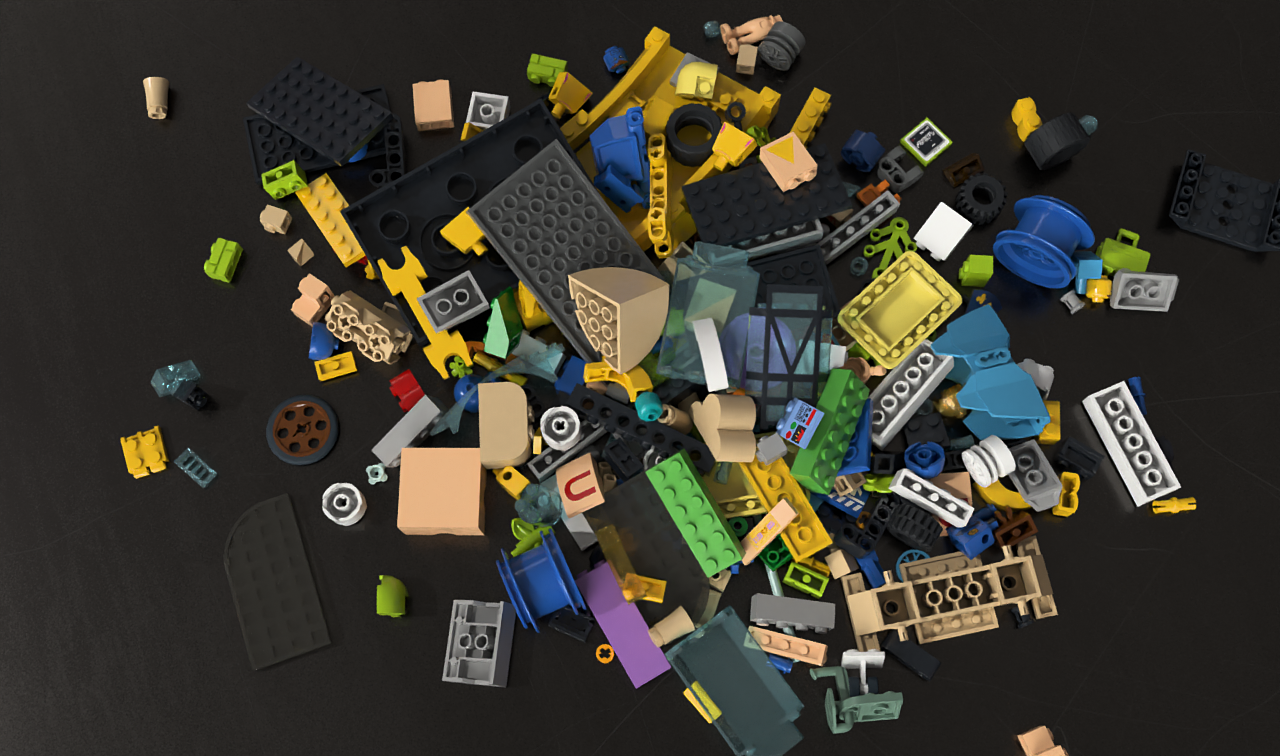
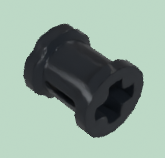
(1023, 620)

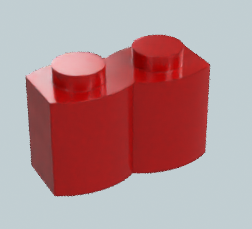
(407, 389)

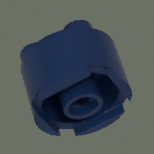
(862, 150)

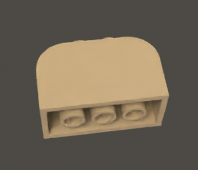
(504, 425)

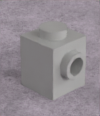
(770, 449)

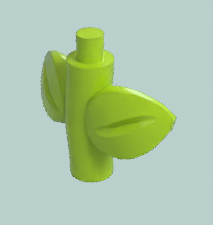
(528, 535)

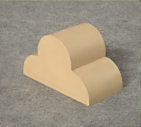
(727, 426)

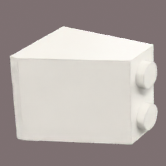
(942, 232)

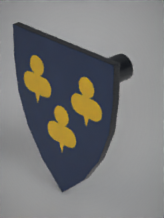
(979, 299)

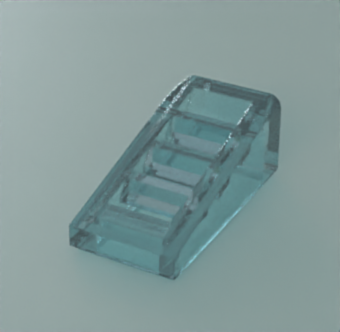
(184, 456)

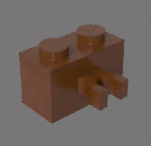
(1013, 528)

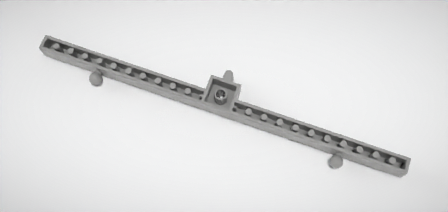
(831, 247)

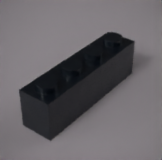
(676, 390)

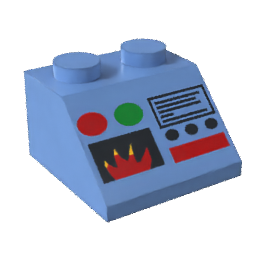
(799, 422)

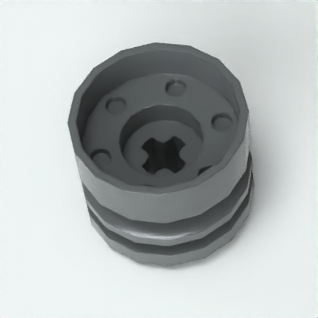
(781, 45)

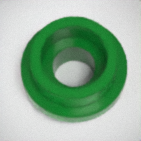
(742, 521)

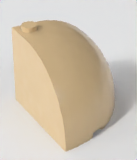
(620, 312)

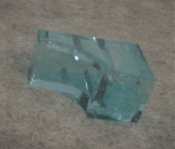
(168, 378)

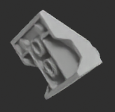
(479, 643)

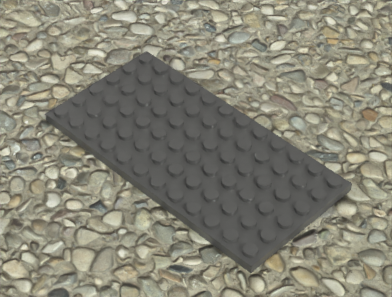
(552, 225)

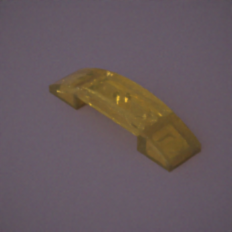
(620, 564)

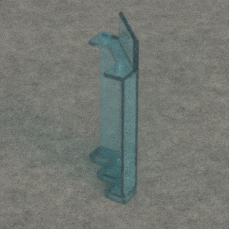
(705, 286)
(738, 687)

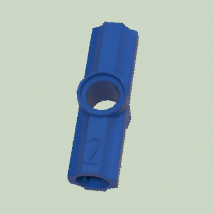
(871, 569)

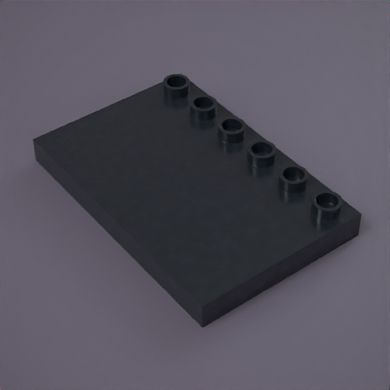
(435, 193)

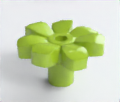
(460, 367)

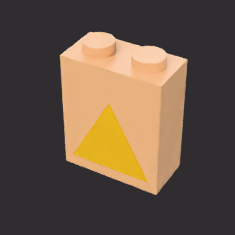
(788, 161)

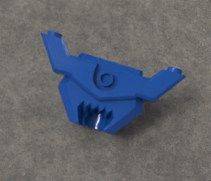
(622, 143)

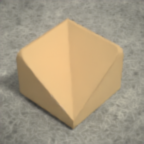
(301, 252)

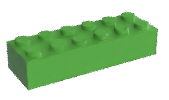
(842, 406)
(696, 513)

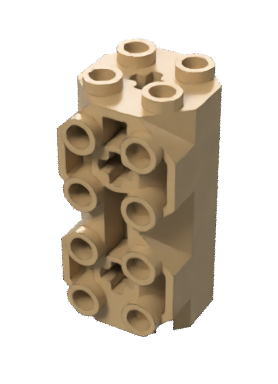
(373, 330)

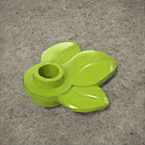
(878, 482)

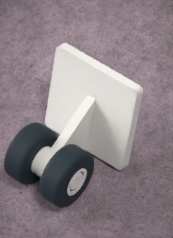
(854, 659)

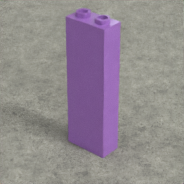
(621, 625)

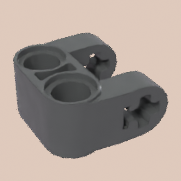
(896, 172)

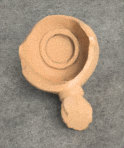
(863, 369)

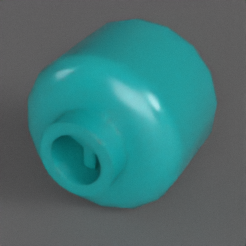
(648, 406)

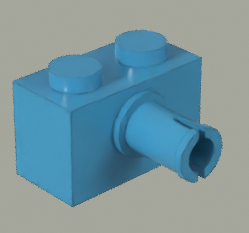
(1088, 267)

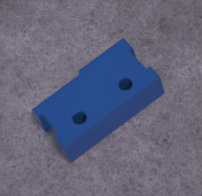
(618, 189)

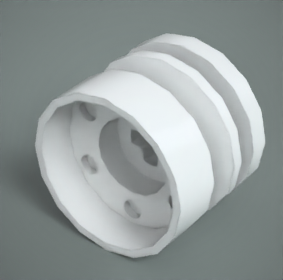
(988, 461)

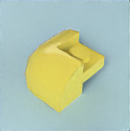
(696, 80)

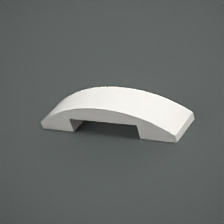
(711, 354)

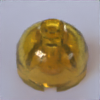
(948, 403)

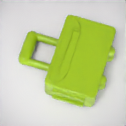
(1120, 255)

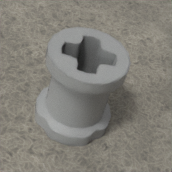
(1072, 301)

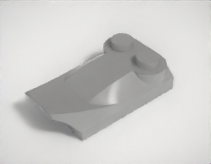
(1143, 290)
(1035, 476)

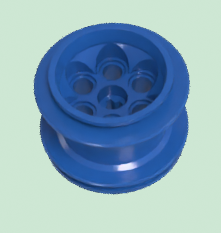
(1044, 241)
(539, 581)

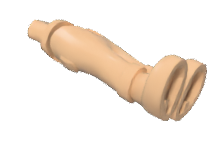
(757, 27)

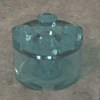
(539, 505)

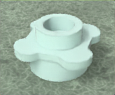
(371, 470)

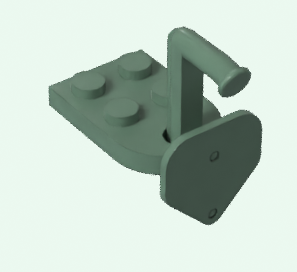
(858, 708)

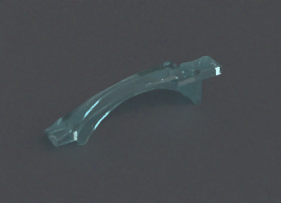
(536, 365)

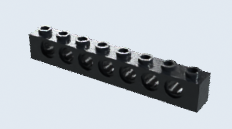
(583, 395)

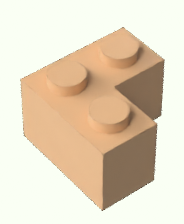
(314, 300)
(1039, 743)

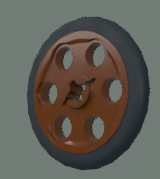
(326, 437)

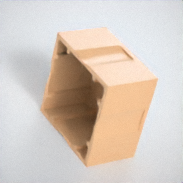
(441, 491)

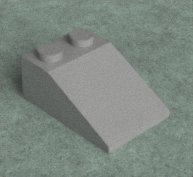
(453, 302)

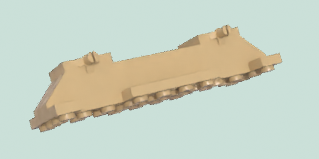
(949, 595)

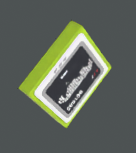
(926, 142)

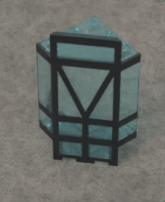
(787, 350)

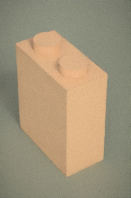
(433, 105)

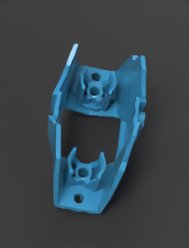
(996, 388)

